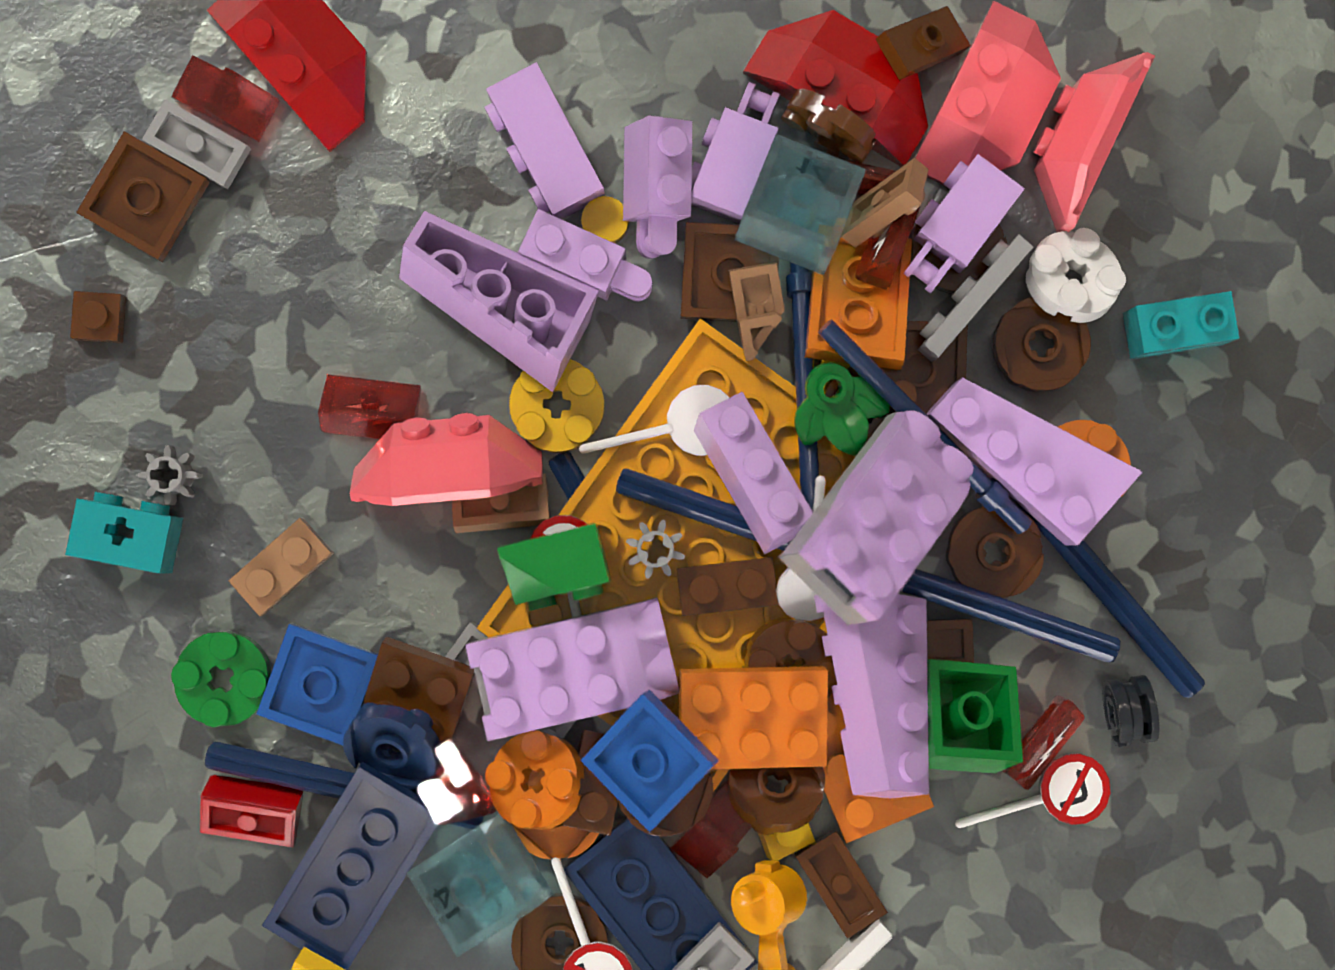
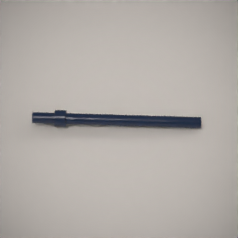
(799, 290)
(989, 492)

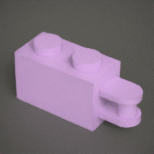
(734, 156)
(657, 181)
(963, 220)
(584, 257)

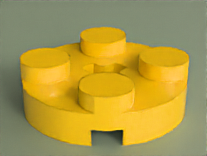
(574, 426)

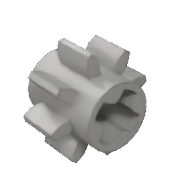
(164, 464)
(648, 537)

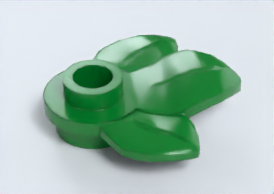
(838, 416)

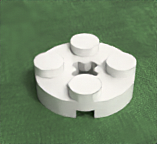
(1088, 257)

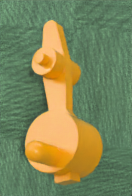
(766, 905)

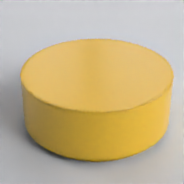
(605, 218)

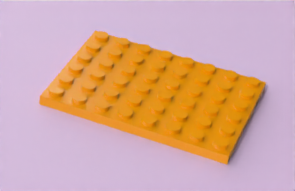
(699, 639)

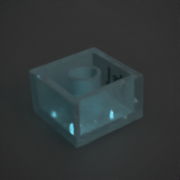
(800, 204)
(480, 884)

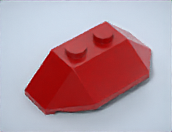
(305, 59)
(850, 70)

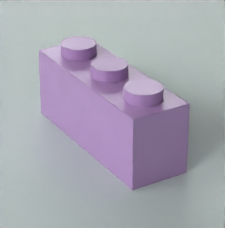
(543, 143)
(752, 472)

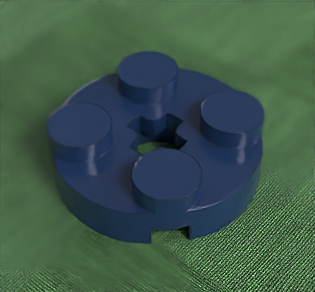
(410, 731)

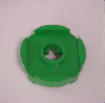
(194, 678)

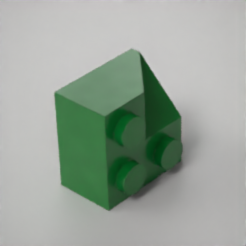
(556, 565)
(973, 716)

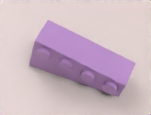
(499, 295)
(1043, 467)
(882, 697)

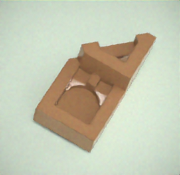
(756, 303)

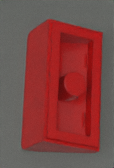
(250, 810)

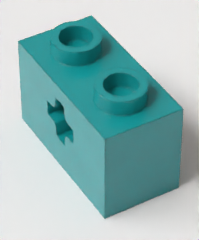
(1180, 325)
(97, 538)

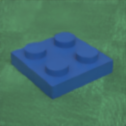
(317, 683)
(649, 760)

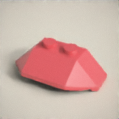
(993, 97)
(1084, 135)
(445, 462)

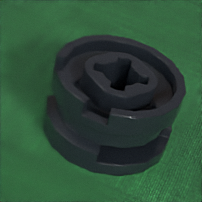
(1131, 710)

